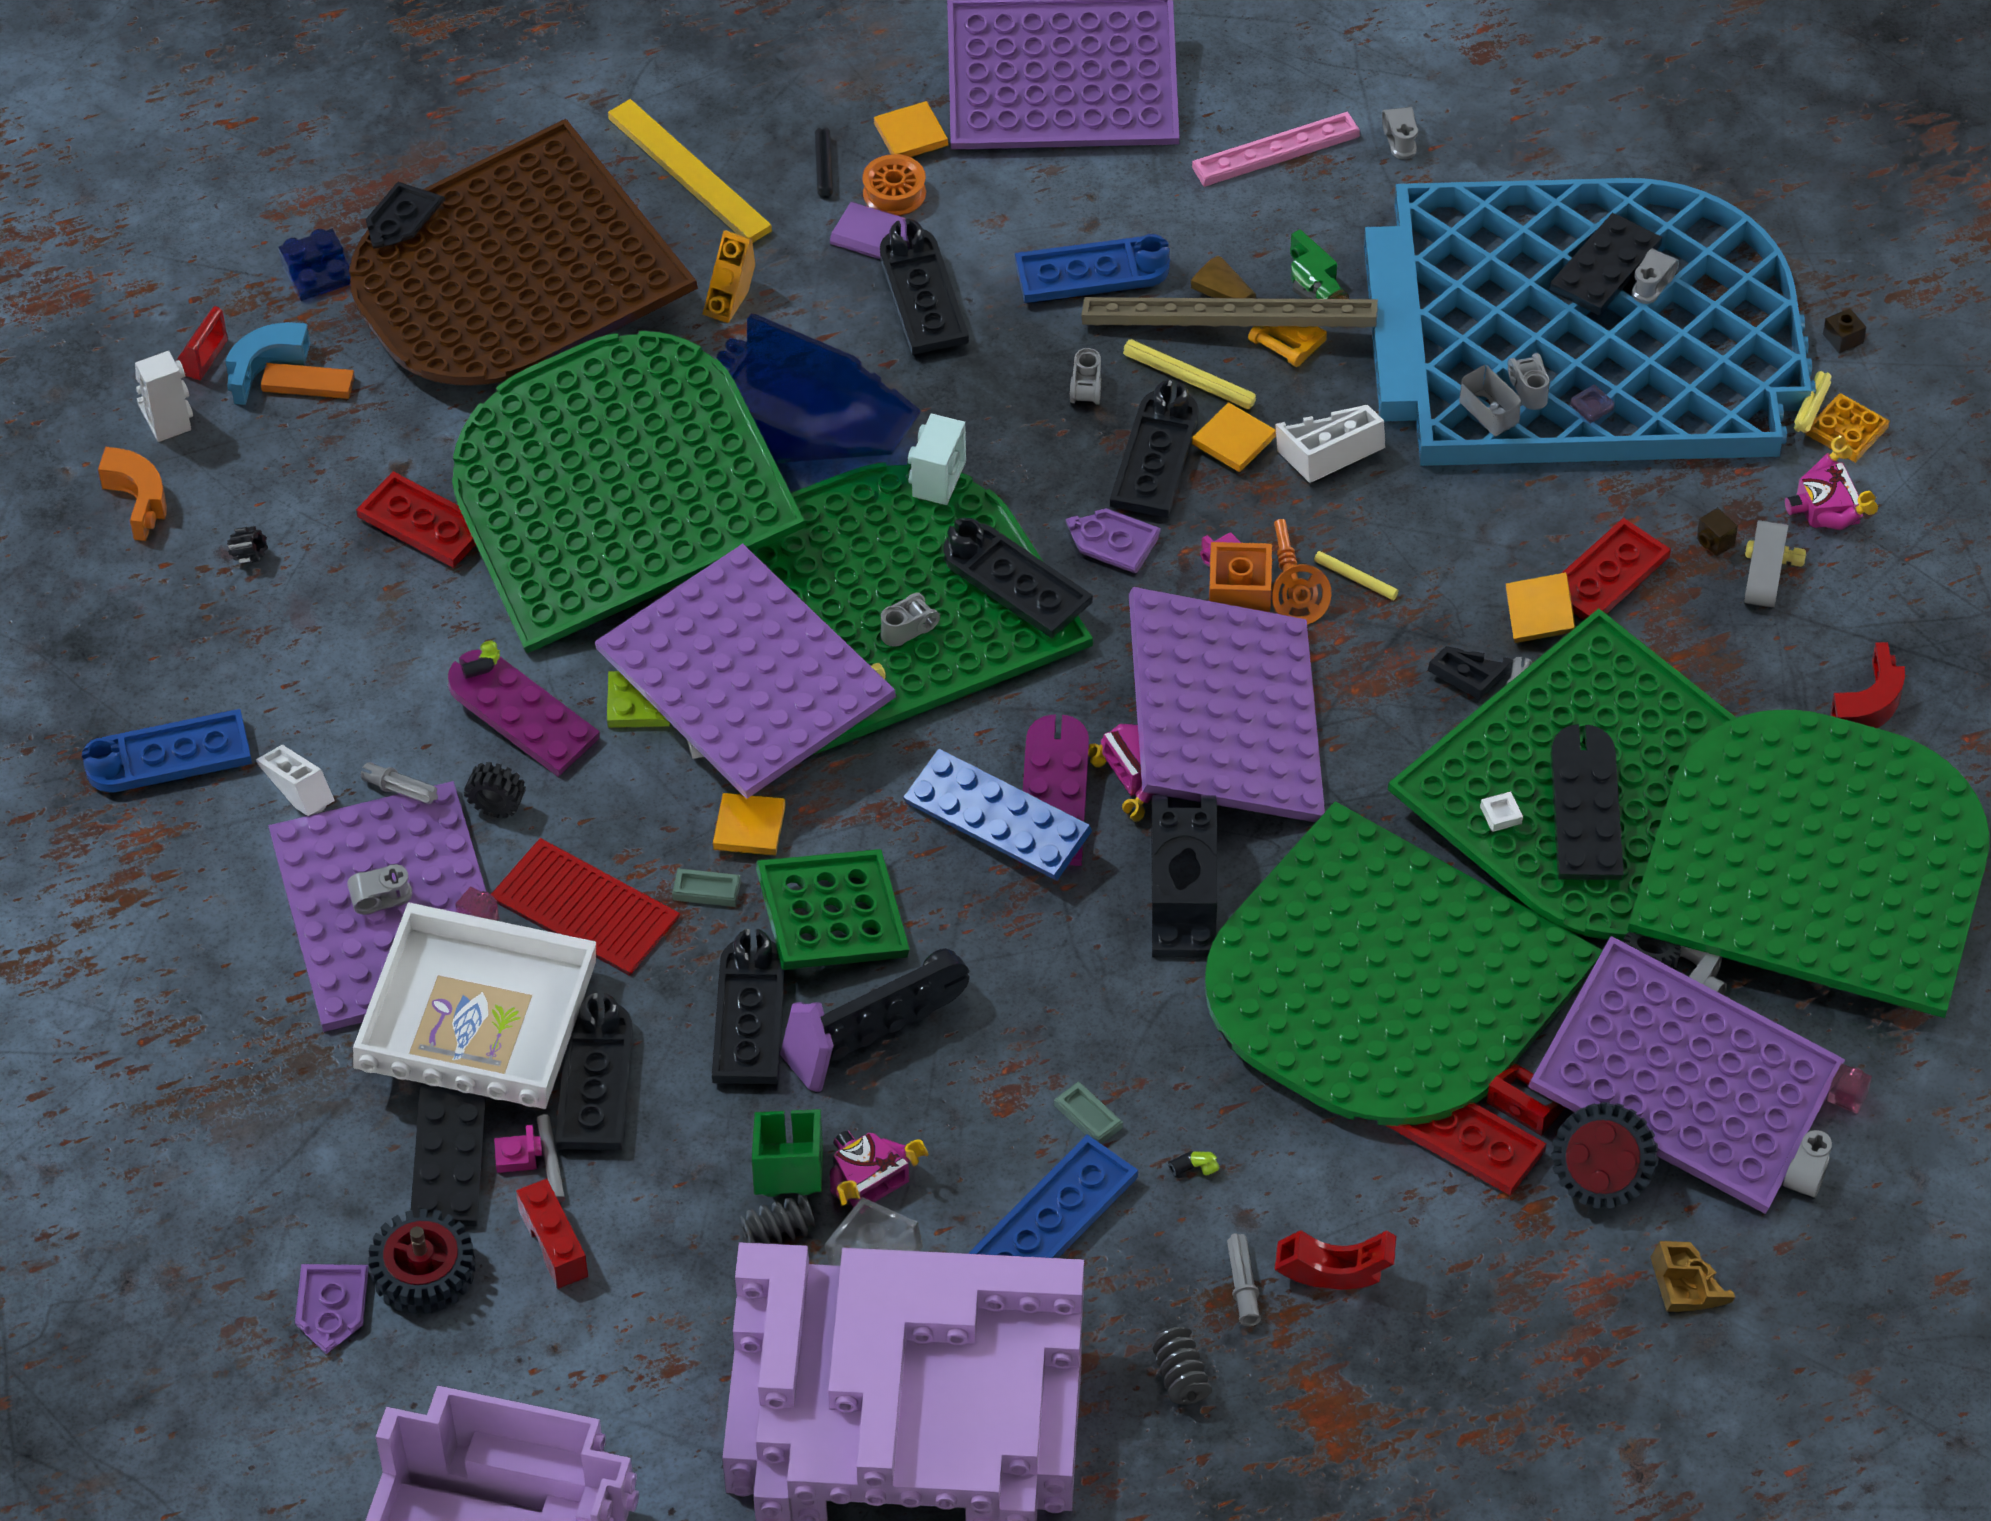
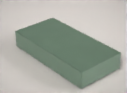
(706, 887)
(1088, 1113)

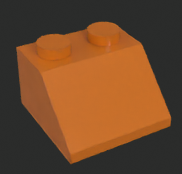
(1241, 574)

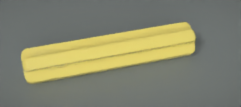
(1812, 403)

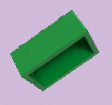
(786, 1166)

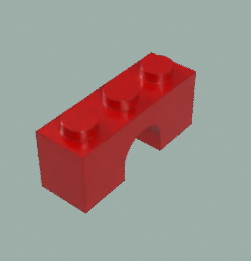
(555, 1235)

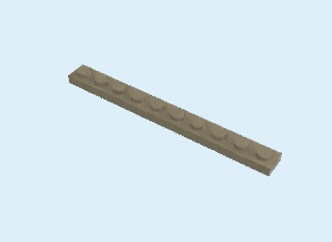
(1230, 312)

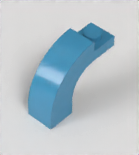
(269, 344)

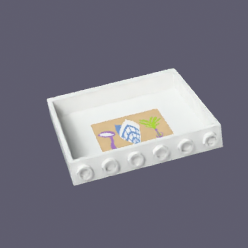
(475, 1005)

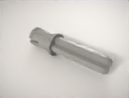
(390, 780)
(1245, 1289)

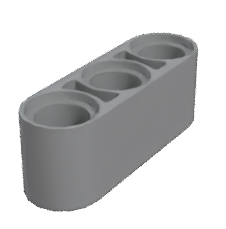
(1766, 563)

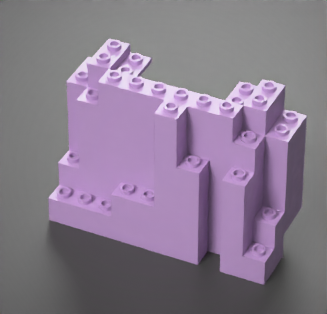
(904, 1382)
(497, 1463)

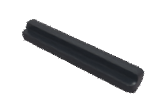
(823, 162)

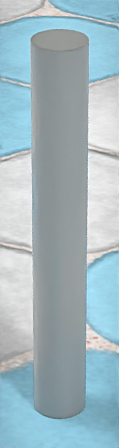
(550, 1156)

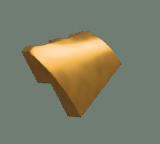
(1220, 281)
(1686, 1279)

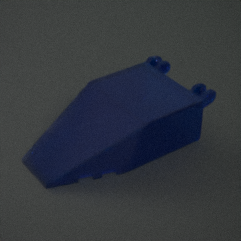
(814, 396)

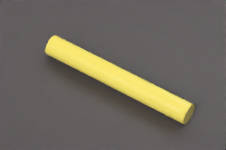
(1356, 575)

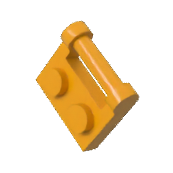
(1302, 339)

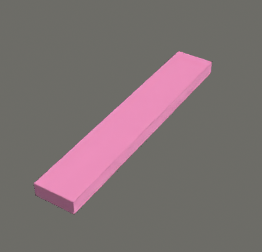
(1275, 149)

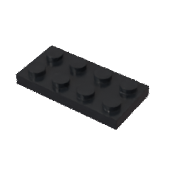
(1604, 264)

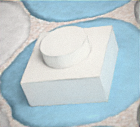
(1501, 811)

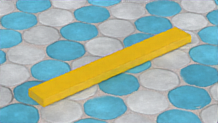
(689, 171)

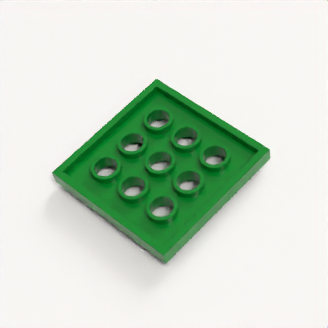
(844, 895)

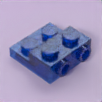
(315, 263)

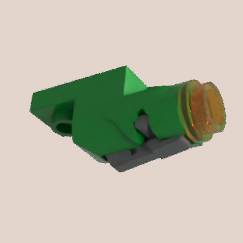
(1313, 270)

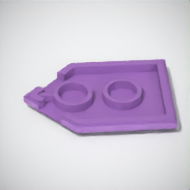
(864, 228)
(1114, 538)
(806, 1044)
(331, 1302)

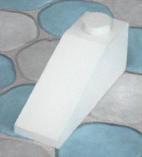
(297, 779)

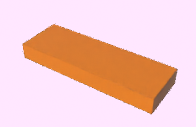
(307, 380)

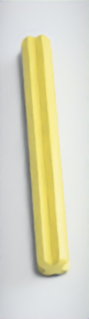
(1189, 374)

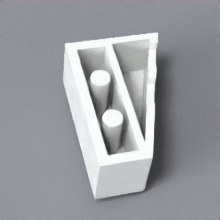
(163, 395)
(1331, 442)

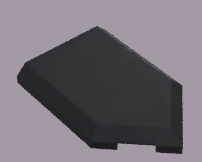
(401, 214)

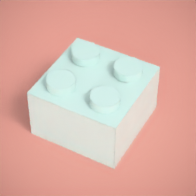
(937, 458)

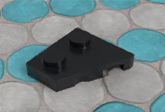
(1468, 670)

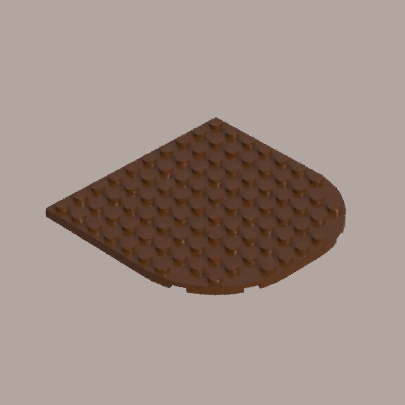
(516, 265)

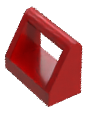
(204, 345)
(1520, 1105)

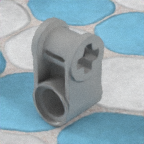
(1401, 131)
(1653, 276)
(1086, 377)
(1530, 381)
(906, 619)
(377, 889)
(1810, 1163)

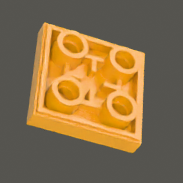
(911, 130)
(1850, 420)
(1234, 437)
(1540, 607)
(749, 824)

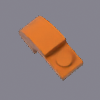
(137, 476)

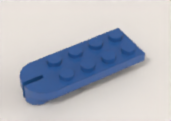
(1093, 268)
(167, 752)

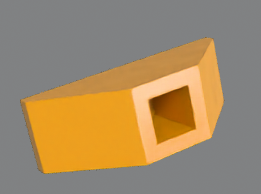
(730, 276)

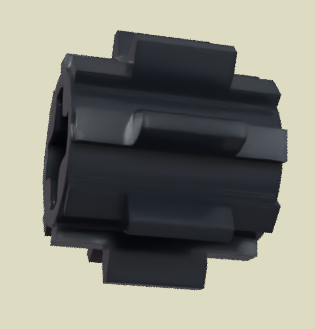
(247, 545)

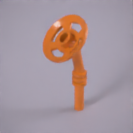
(1298, 587)

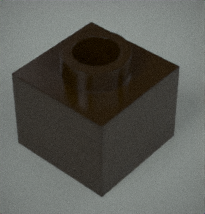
(1844, 330)
(1716, 532)

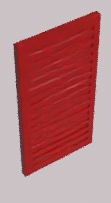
(585, 903)

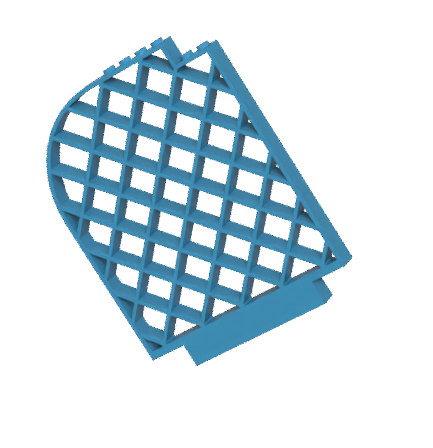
(1401, 324)

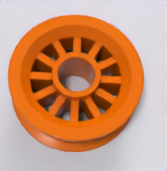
(894, 184)

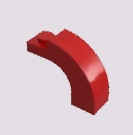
(1878, 702)
(1335, 1266)

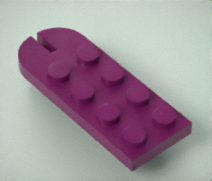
(523, 713)
(1058, 767)

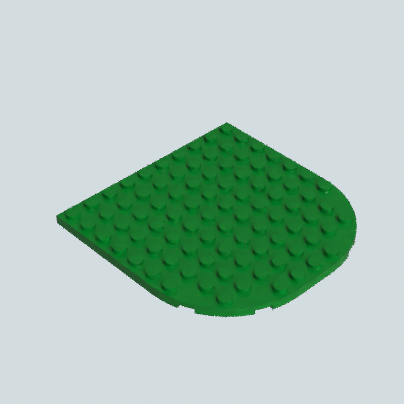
(613, 480)
(877, 546)
(1587, 678)
(1820, 857)
(1385, 976)

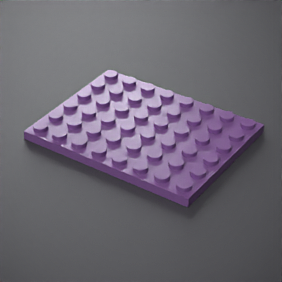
(1062, 73)
(745, 670)
(1225, 705)
(320, 854)
(1702, 1070)

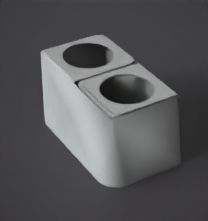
(1498, 393)

